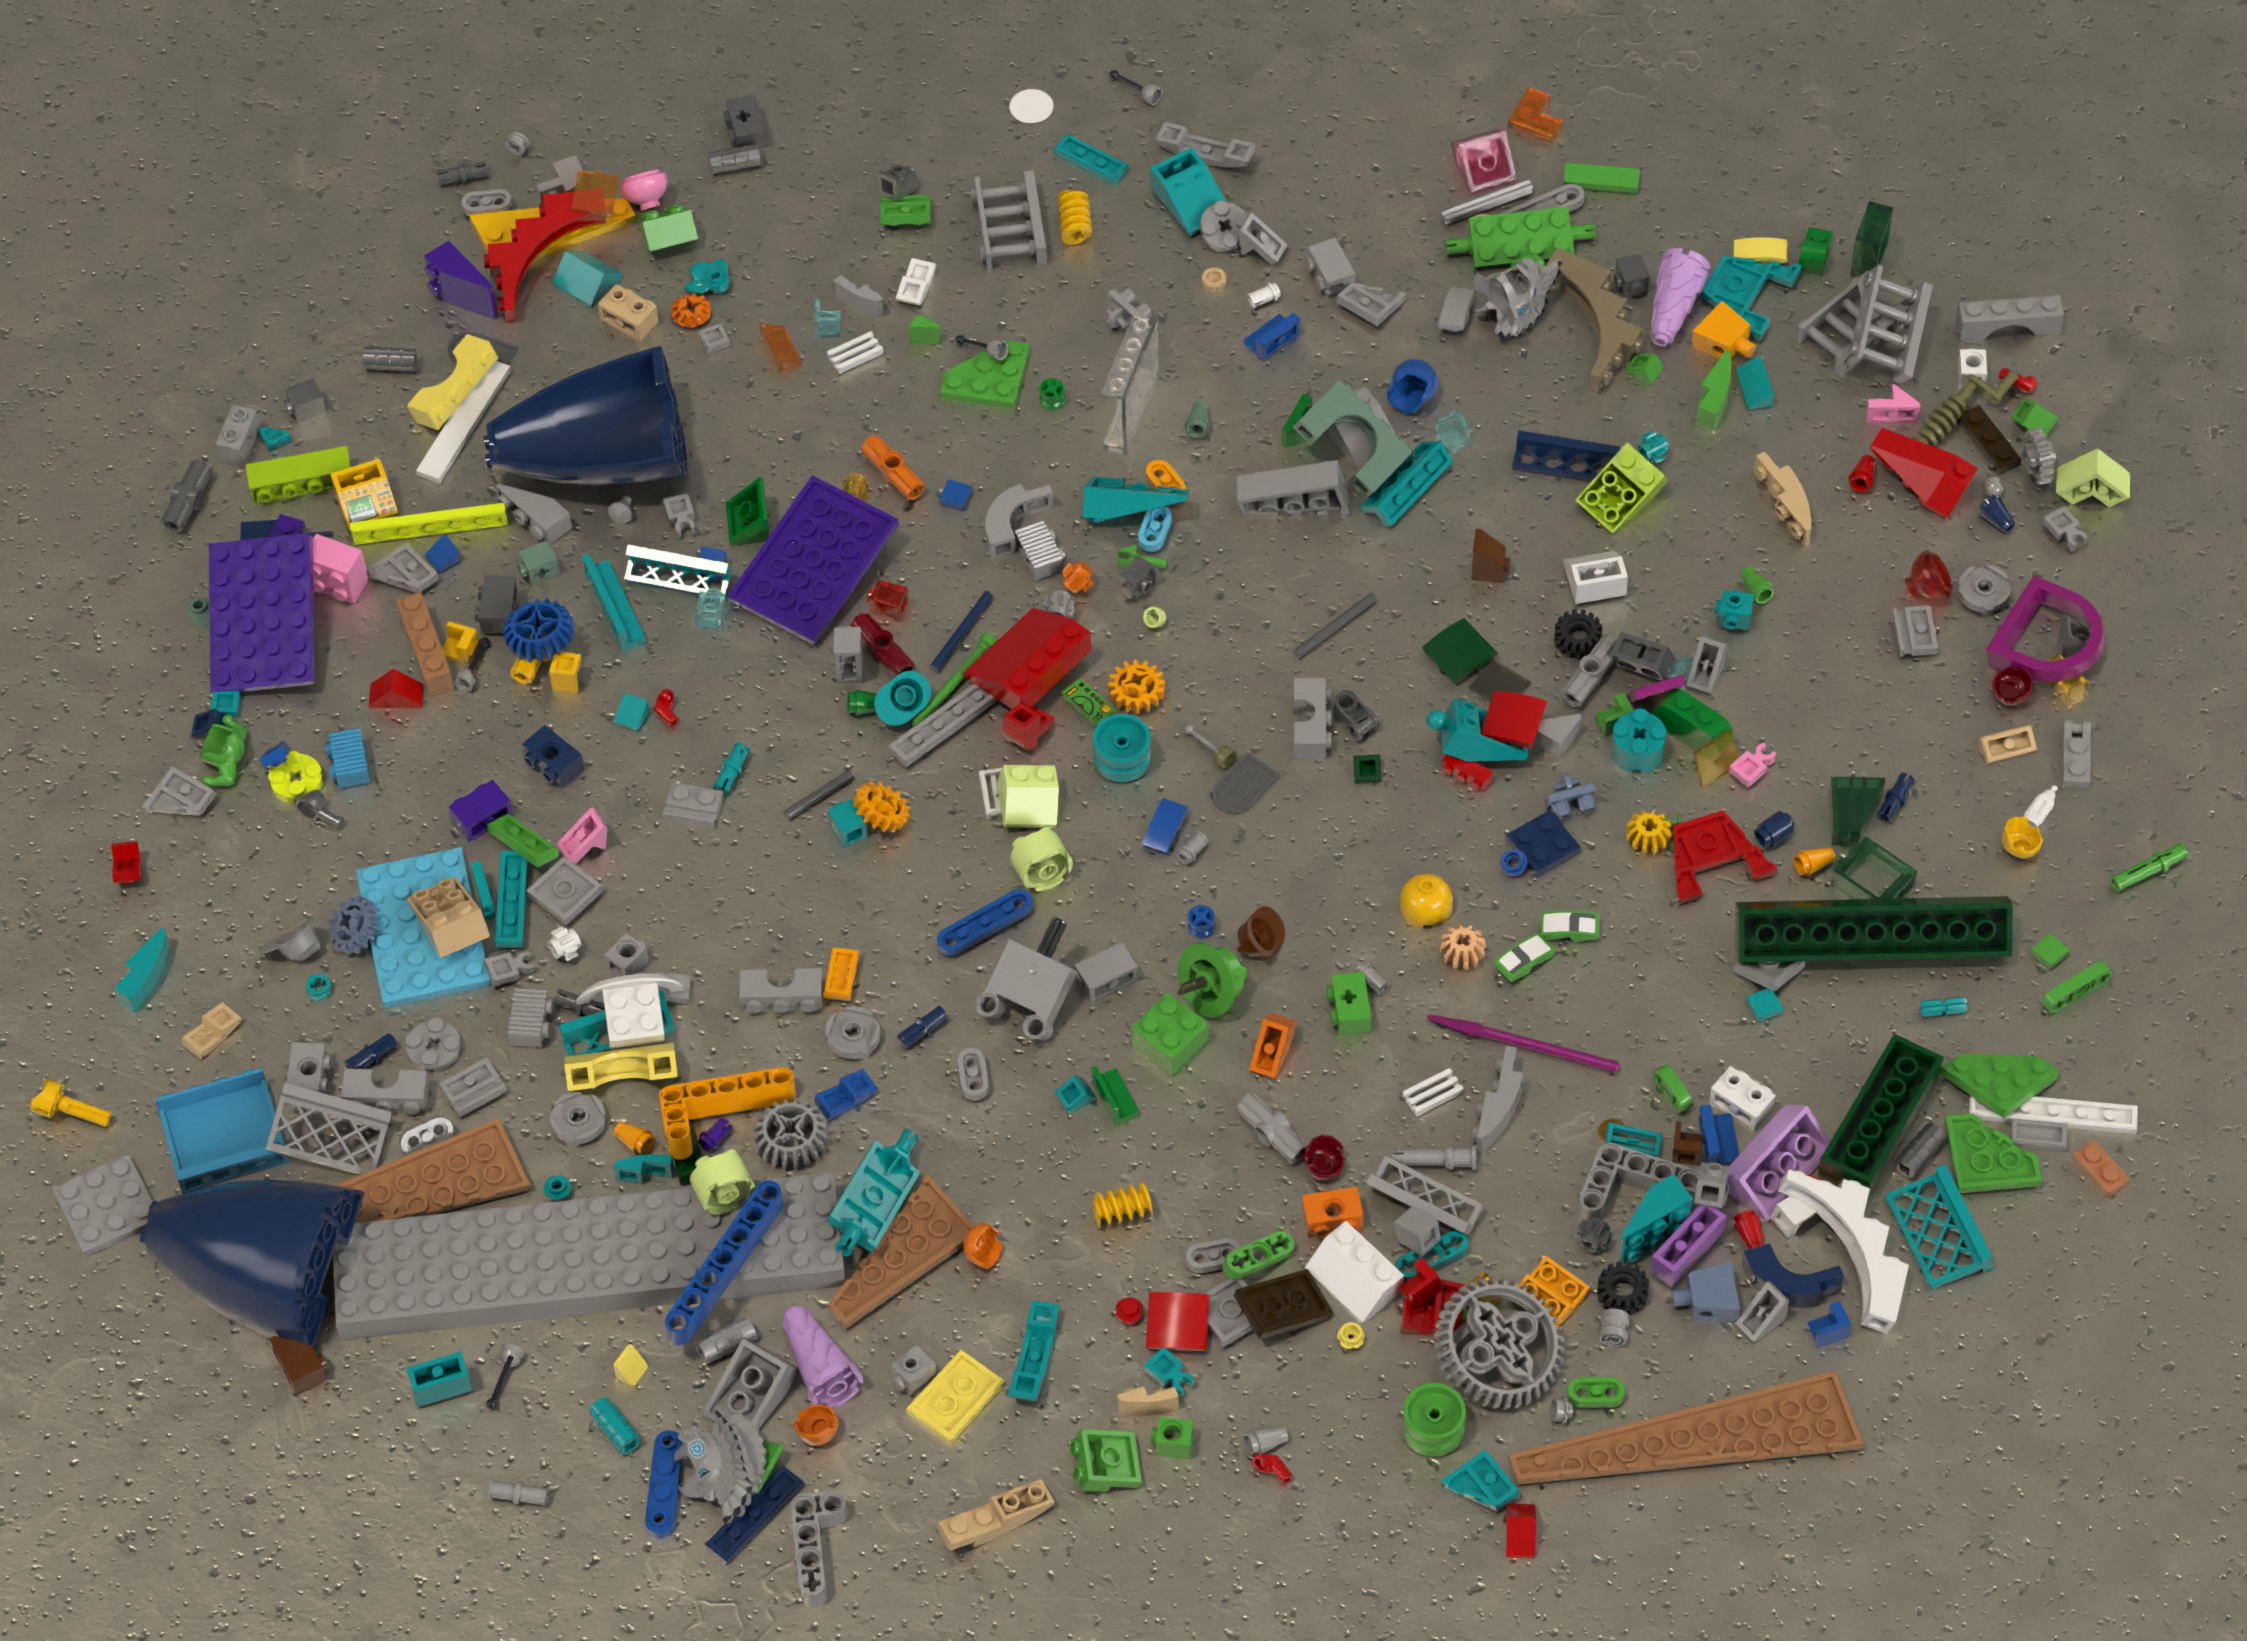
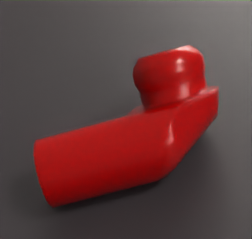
(2024, 384)
(1273, 1465)

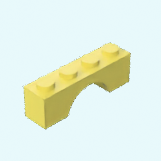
(437, 403)
(597, 1068)

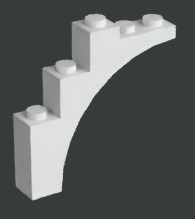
(1865, 1239)

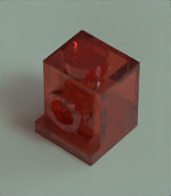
(888, 599)

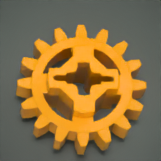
(1137, 687)
(881, 806)

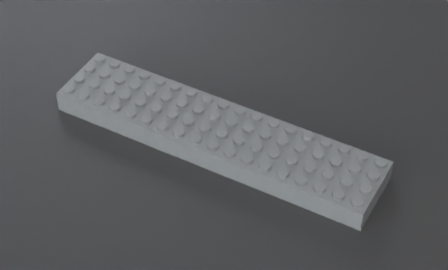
(571, 1259)

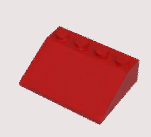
(1030, 658)

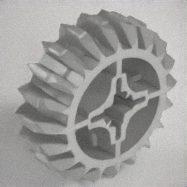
(791, 1124)

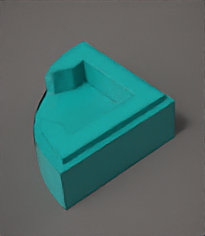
(274, 438)

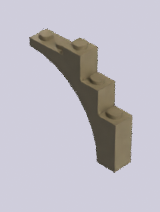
(1591, 288)

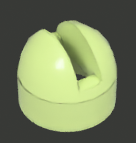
(1151, 620)

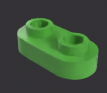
(1595, 1391)

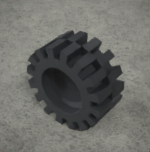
(1577, 621)
(1623, 1274)

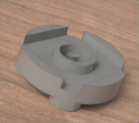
(1210, 229)
(1980, 601)
(846, 1021)
(428, 1032)
(577, 1132)

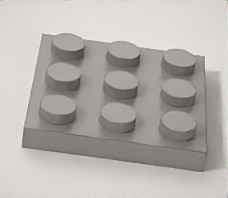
(104, 1205)

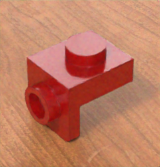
(126, 862)

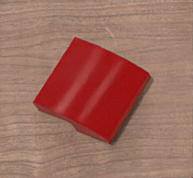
(1513, 718)
(1423, 1319)
(1177, 1321)

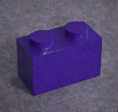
(478, 809)

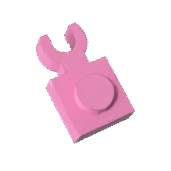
(1751, 767)

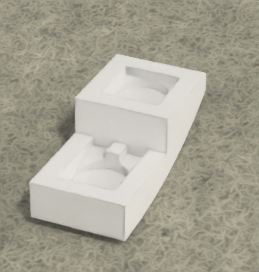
(916, 282)

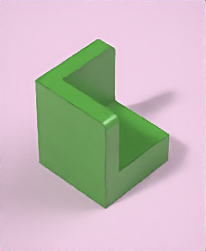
(2034, 416)
(1607, 718)

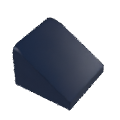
(204, 721)

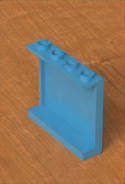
(220, 1130)

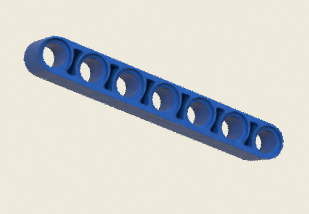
(723, 1274)

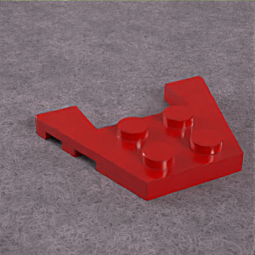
(1708, 844)

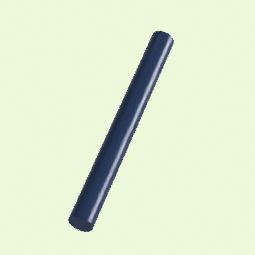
(961, 631)

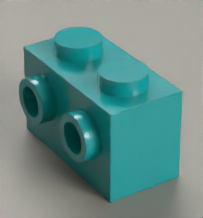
(439, 1379)

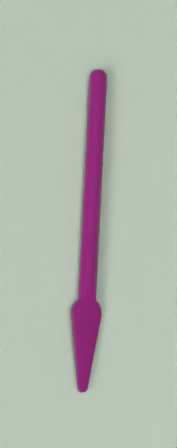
(1477, 1029)

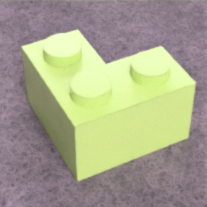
(2095, 476)

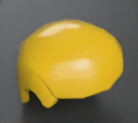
(2020, 838)

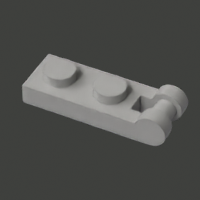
(2076, 755)

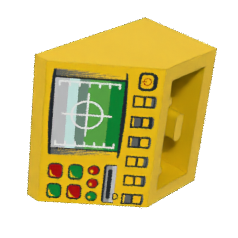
(364, 492)

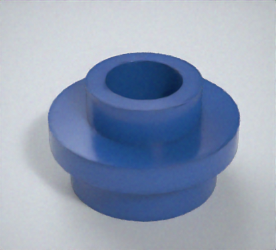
(1508, 857)

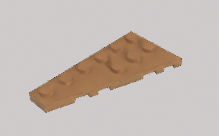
(914, 1243)

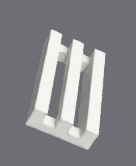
(852, 350)
(988, 811)
(1420, 1092)

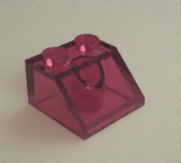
(1484, 159)

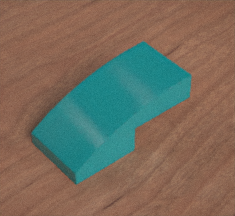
(636, 1167)

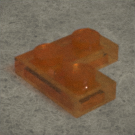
(1530, 117)

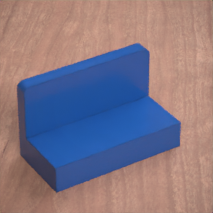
(1273, 335)
(1718, 1136)

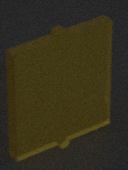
(1715, 758)

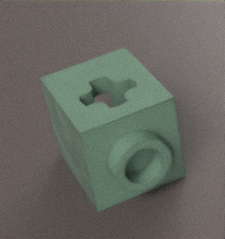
(538, 563)

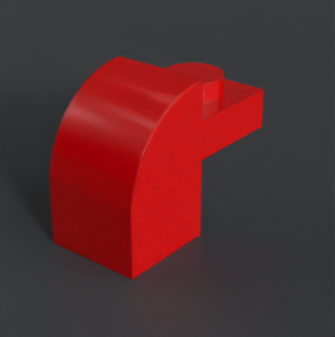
(1026, 725)

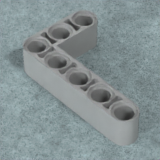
(1621, 1172)

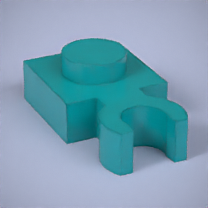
(1167, 1369)

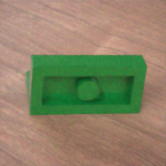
(1114, 1096)

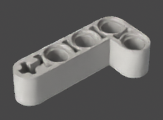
(812, 1550)

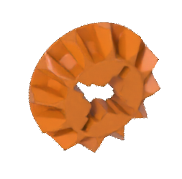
(684, 317)

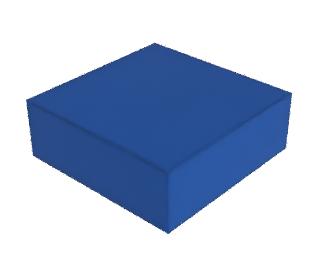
(955, 494)

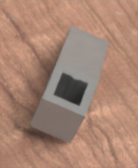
(538, 512)

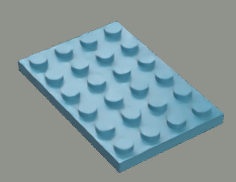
(401, 951)

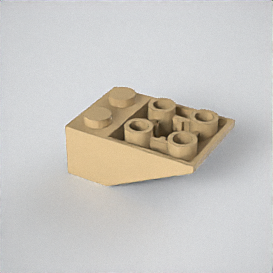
(448, 916)

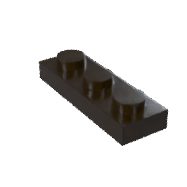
(1989, 440)

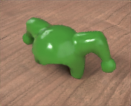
(224, 750)

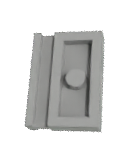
(1915, 631)
(692, 805)
(472, 1087)

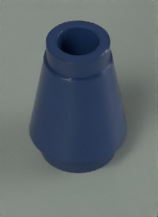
(1996, 513)

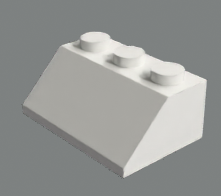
(1355, 1273)

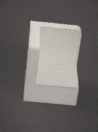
(1790, 1214)

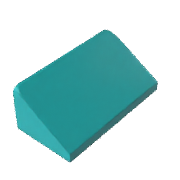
(1755, 384)

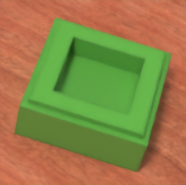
(2050, 951)

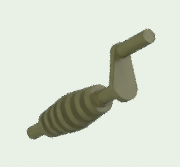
(1944, 418)

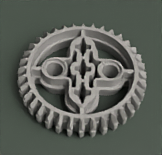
(1501, 1356)

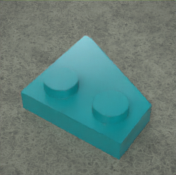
(1482, 1482)

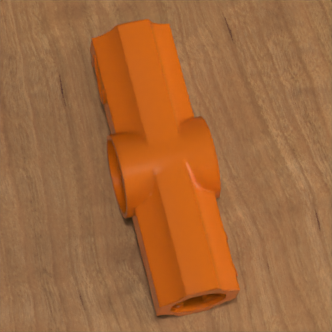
(892, 467)

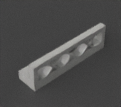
(1415, 1200)

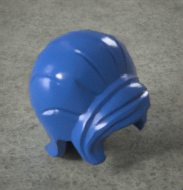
(1412, 386)

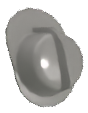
(296, 943)

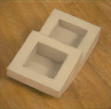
(215, 1028)

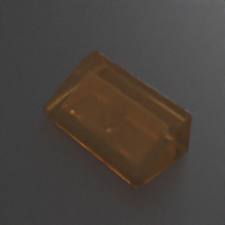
(780, 347)

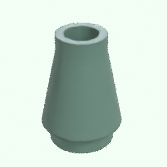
(1197, 422)

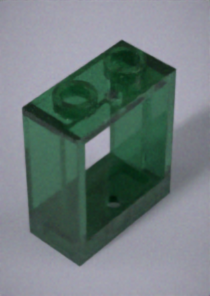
(1871, 238)
(1867, 849)

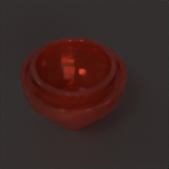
(1929, 577)

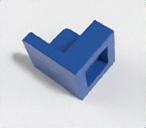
(1831, 1327)

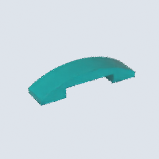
(1035, 1351)

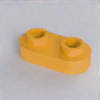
(1168, 475)

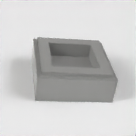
(714, 338)

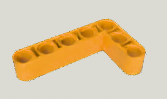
(719, 1097)

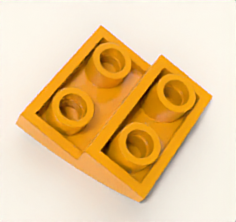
(1558, 1287)

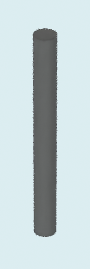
(1333, 626)

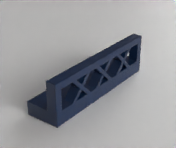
(1565, 451)

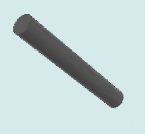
(819, 794)

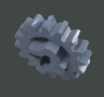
(353, 924)

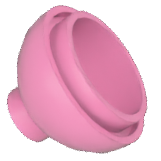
(645, 189)

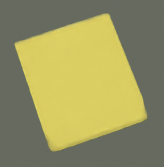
(630, 1366)

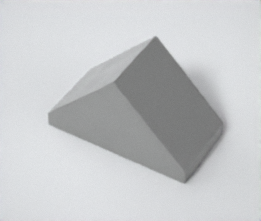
(1707, 664)
(1557, 733)
(1763, 1313)

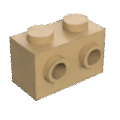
(628, 312)

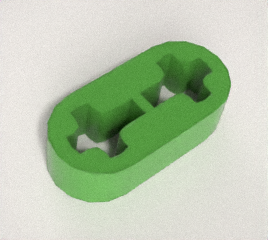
(1672, 1088)

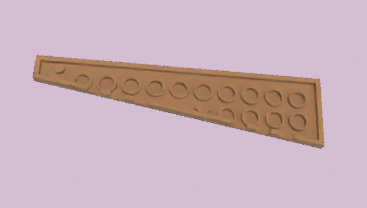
(442, 1177)
(1759, 1425)

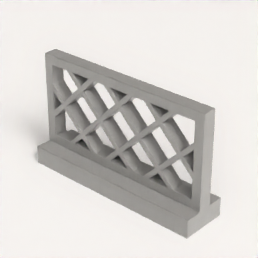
(335, 1108)

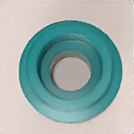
(557, 1194)

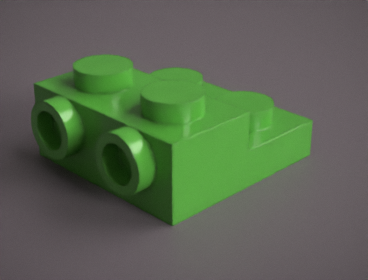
(1105, 1459)

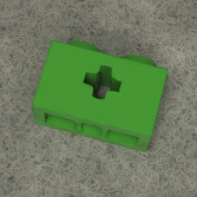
(1350, 1003)

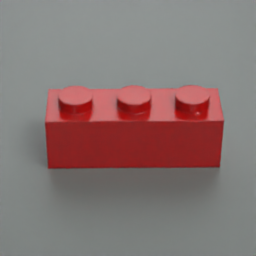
(1468, 772)

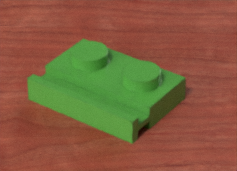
(908, 210)

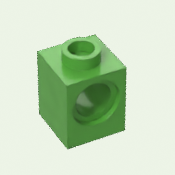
(1176, 1448)

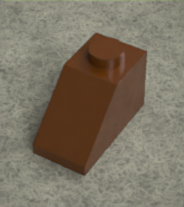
(1488, 558)
(299, 1363)

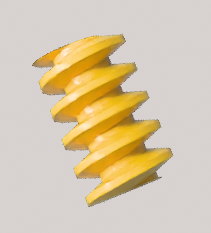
(1074, 216)
(1121, 1204)

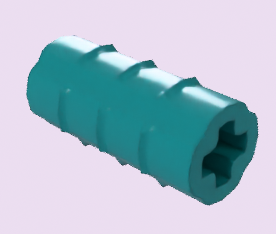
(614, 1425)

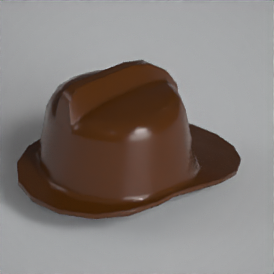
(1261, 933)

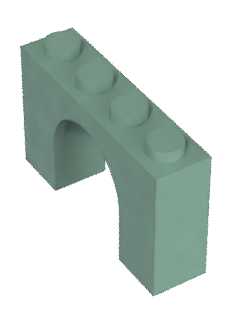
(1386, 449)

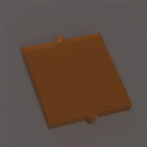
(595, 193)

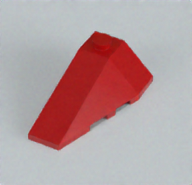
(1929, 471)

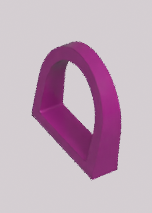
(2040, 593)

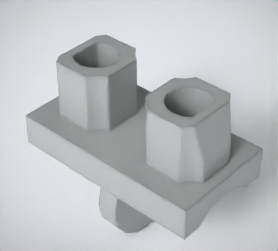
(1121, 308)

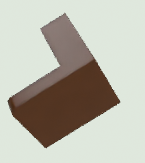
(1686, 1147)

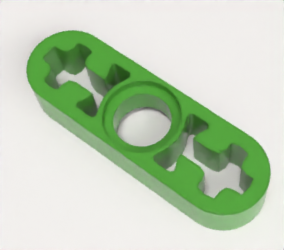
(2077, 987)
(1253, 1265)

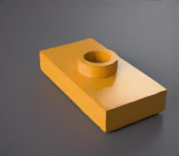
(841, 974)

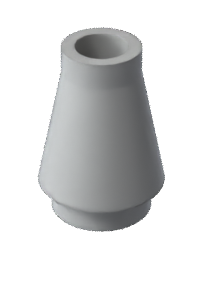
(1264, 1439)

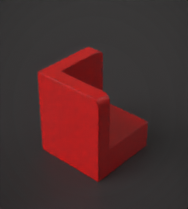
(1421, 1286)

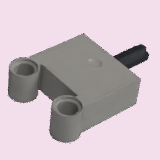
(1031, 981)

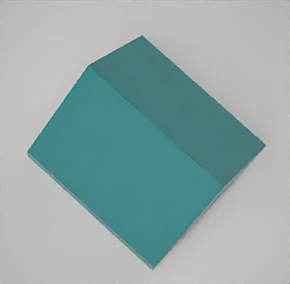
(585, 277)

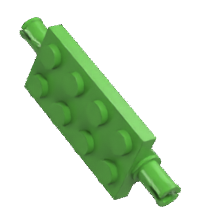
(1508, 236)

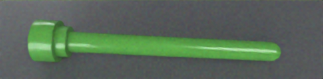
(983, 645)

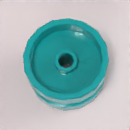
(1121, 748)

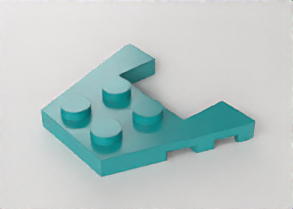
(1739, 283)

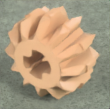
(1462, 946)

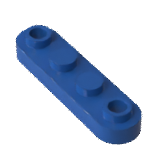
(984, 922)
(663, 1485)

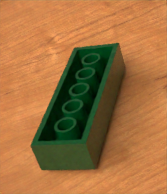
(1881, 1114)

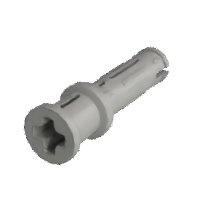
(1448, 1157)

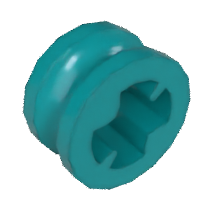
(311, 985)

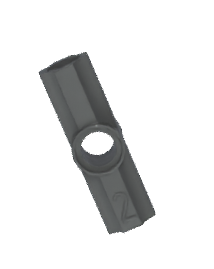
(186, 496)

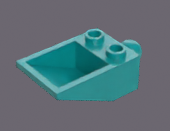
(1463, 738)

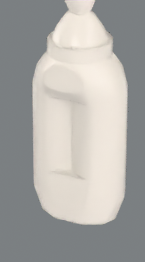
(2041, 807)

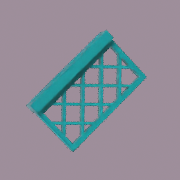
(1963, 1224)

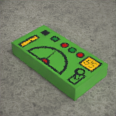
(1087, 702)

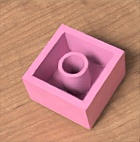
(338, 569)

